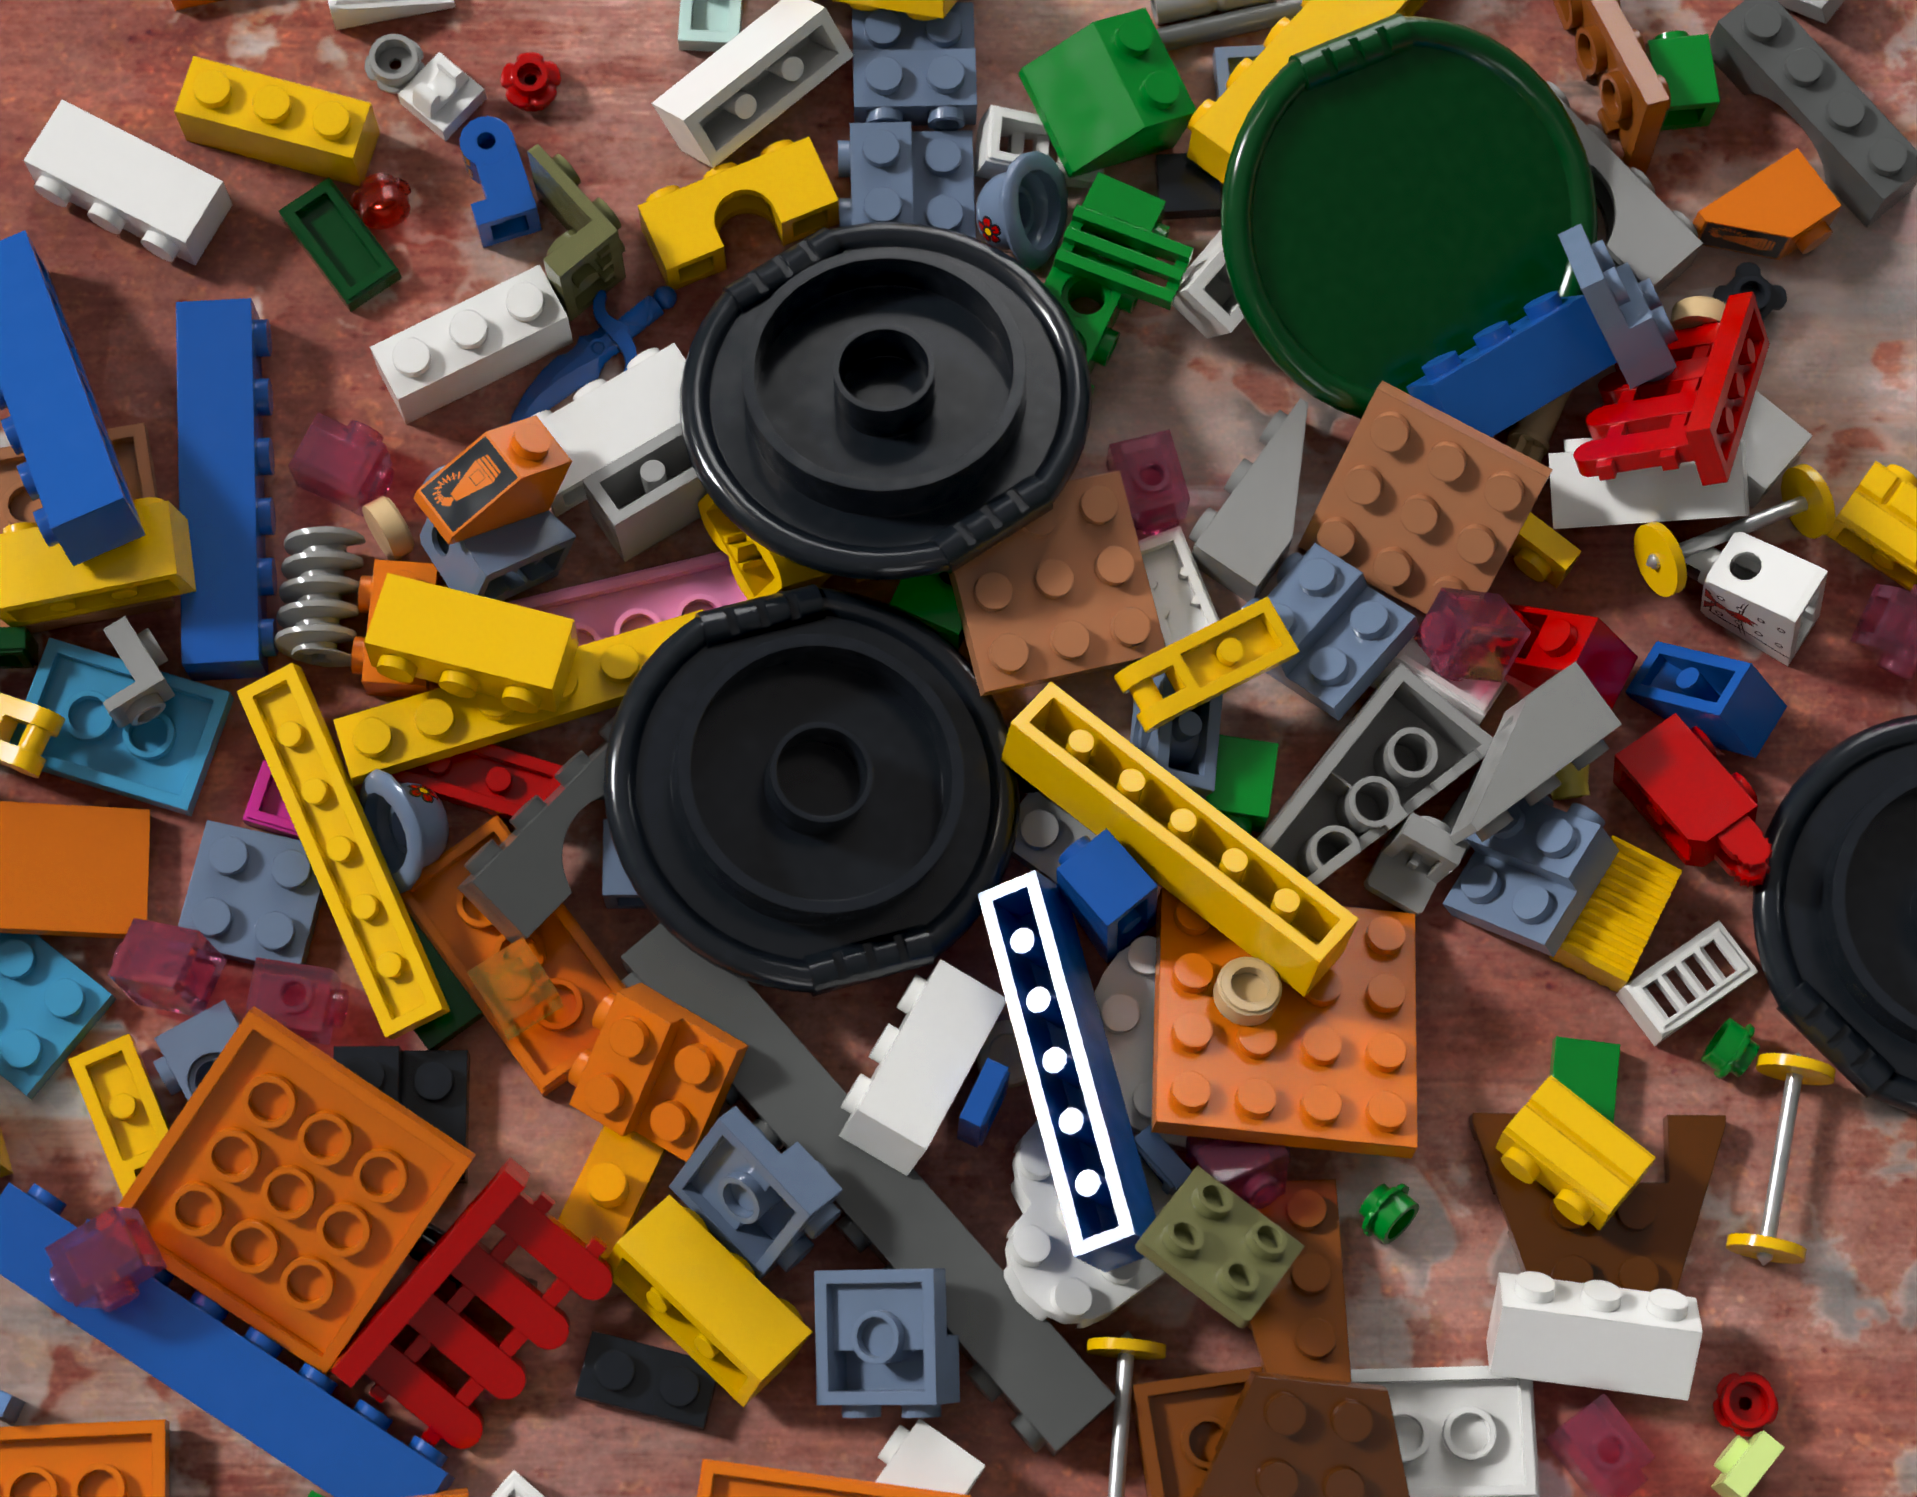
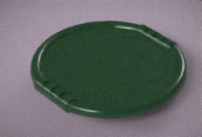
(1398, 203)

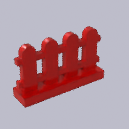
(1691, 412)
(456, 1335)

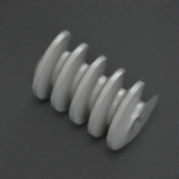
(315, 595)

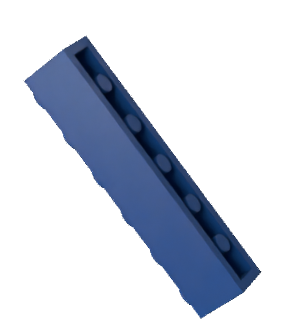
(56, 416)
(223, 488)
(1069, 1070)

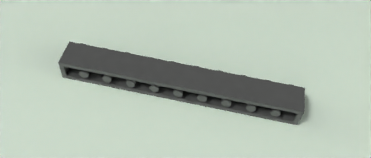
(880, 1206)

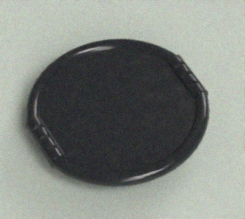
(885, 400)
(810, 789)
(1843, 909)

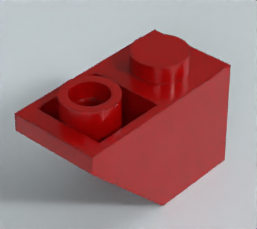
(1562, 639)

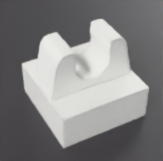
(442, 96)

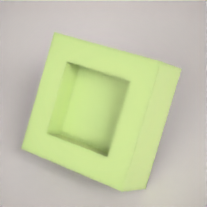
(1745, 1464)

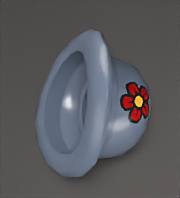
(1025, 209)
(406, 824)

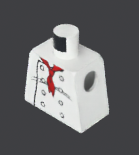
(1760, 593)

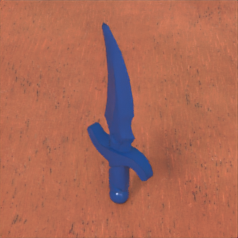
(592, 351)

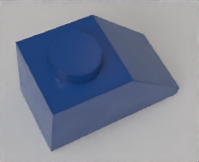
(1709, 692)
(1107, 892)

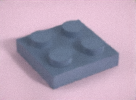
(253, 895)

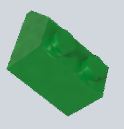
(1109, 94)

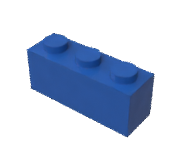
(1517, 365)

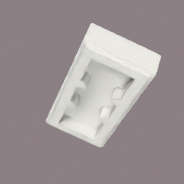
(1176, 585)

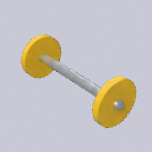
(1805, 502)
(1794, 1071)
(1126, 1350)

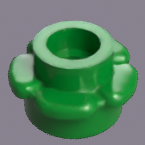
(1731, 1049)
(1388, 1212)

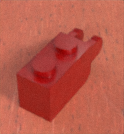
(1694, 800)

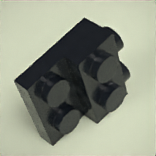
(424, 1081)

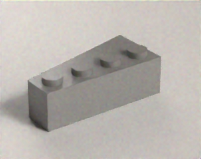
(1374, 774)

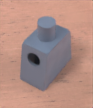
(502, 559)

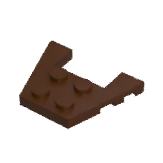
(1641, 1242)
(1307, 1442)

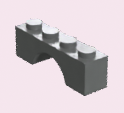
(1858, 146)
(524, 875)

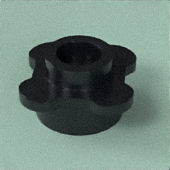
(1749, 279)

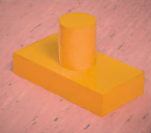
(611, 1187)

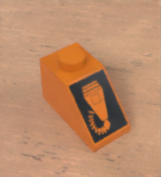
(1771, 212)
(495, 481)

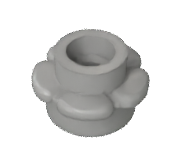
(389, 49)

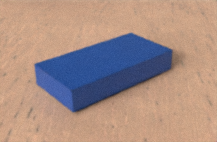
(983, 1103)

